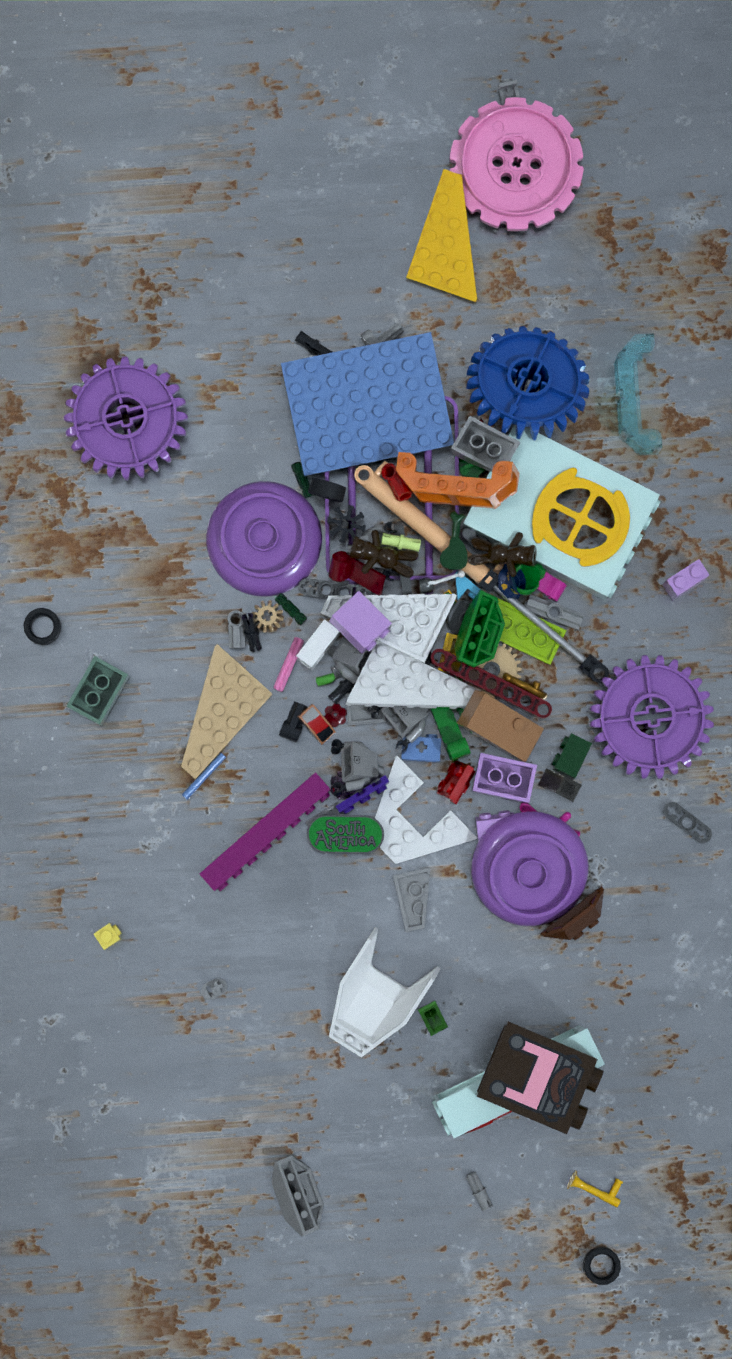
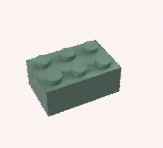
(98, 691)

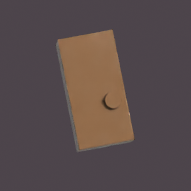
(500, 725)

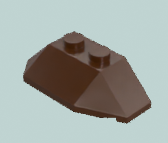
(578, 918)

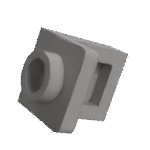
(508, 89)

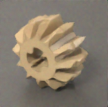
(273, 619)

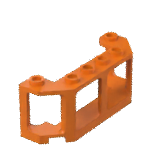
(459, 489)

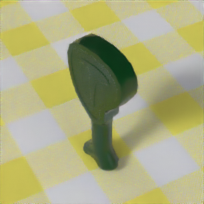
(455, 555)

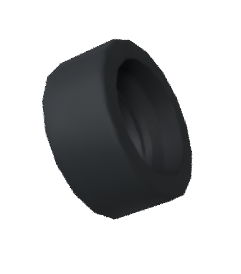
(327, 489)
(45, 640)
(602, 1280)

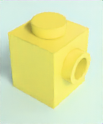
(108, 935)

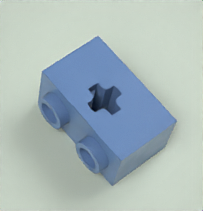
(431, 754)

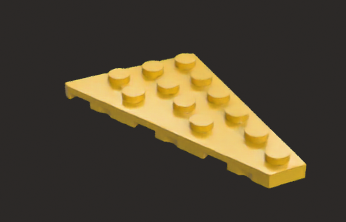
(444, 247)

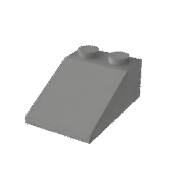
(483, 445)

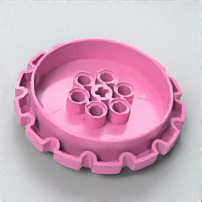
(519, 126)

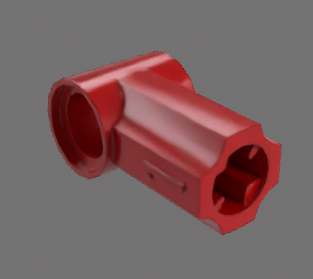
(397, 484)

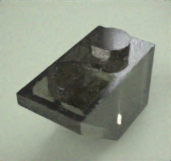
(559, 785)

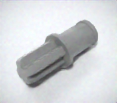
(479, 1191)

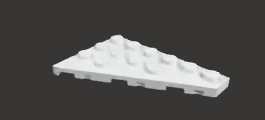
(400, 680)

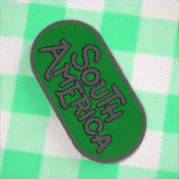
(345, 834)

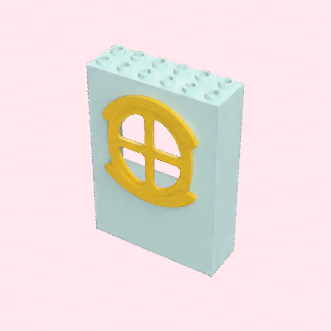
(545, 473)

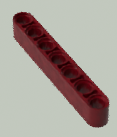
(501, 684)

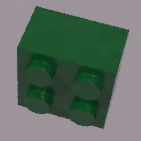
(571, 757)

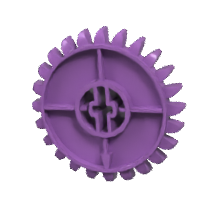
(97, 426)
(680, 702)

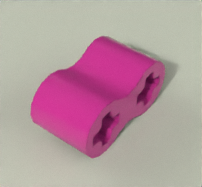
(551, 587)

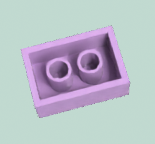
(504, 778)

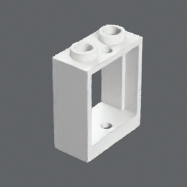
(318, 645)

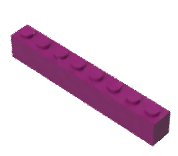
(268, 829)

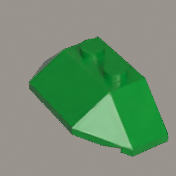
(480, 630)

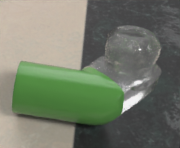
(328, 678)

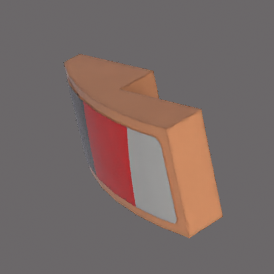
(316, 723)

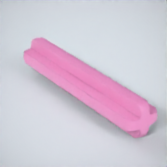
(288, 664)

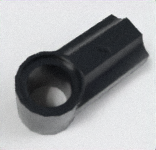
(292, 726)

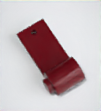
(344, 567)

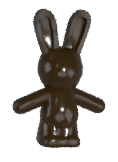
(500, 553)
(385, 556)

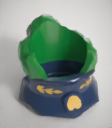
(523, 583)

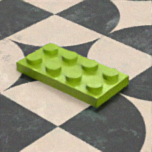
(526, 636)

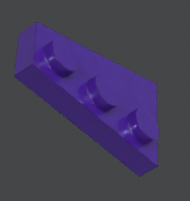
(363, 796)

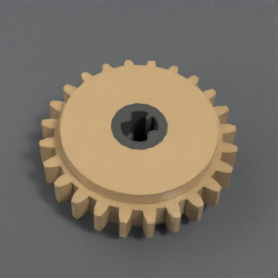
(503, 663)

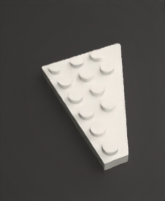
(414, 619)

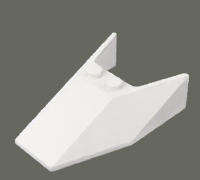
(373, 1004)

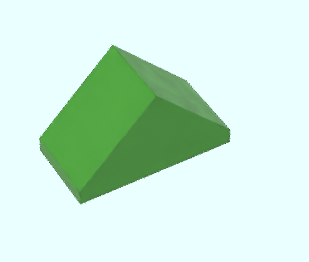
(432, 1018)

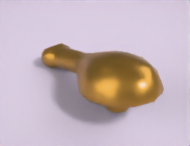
(533, 689)

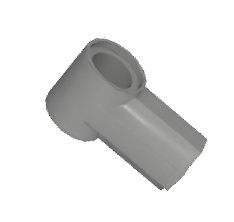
(236, 632)

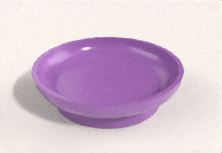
(264, 538)
(529, 868)

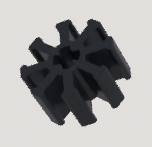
(348, 518)

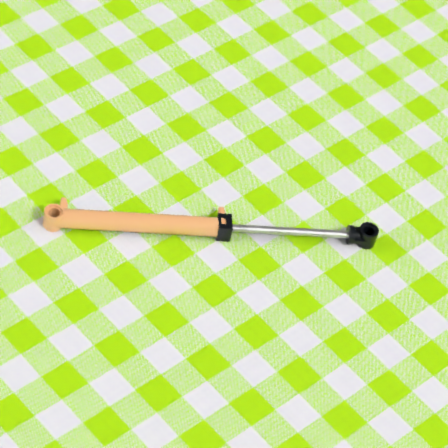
(480, 574)

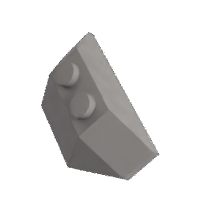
(297, 1195)

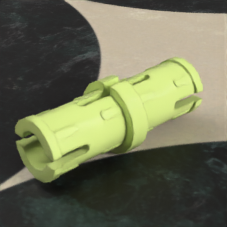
(400, 542)

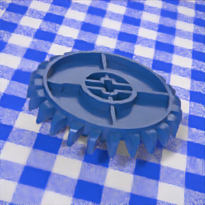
(525, 357)

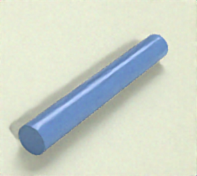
(204, 775)

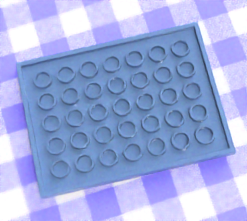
(367, 404)

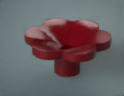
(335, 720)

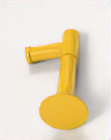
(610, 1198)

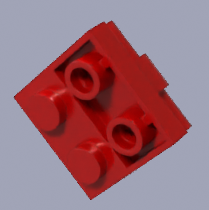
(456, 781)

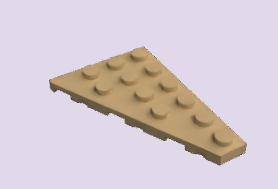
(225, 706)

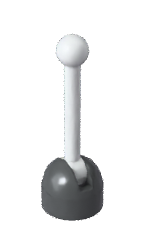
(427, 584)

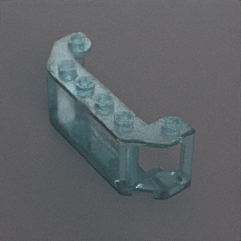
(628, 400)

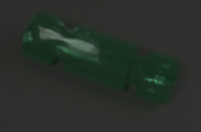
(301, 479)
(290, 608)

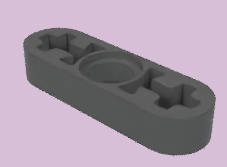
(688, 830)

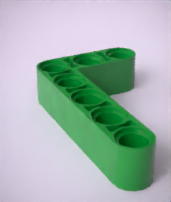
(450, 733)

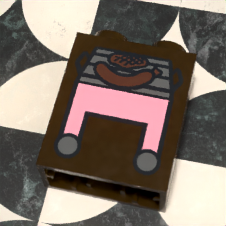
(539, 1078)

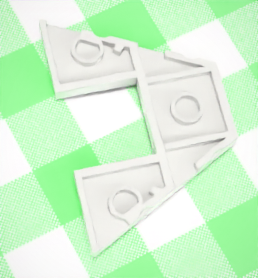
(400, 837)

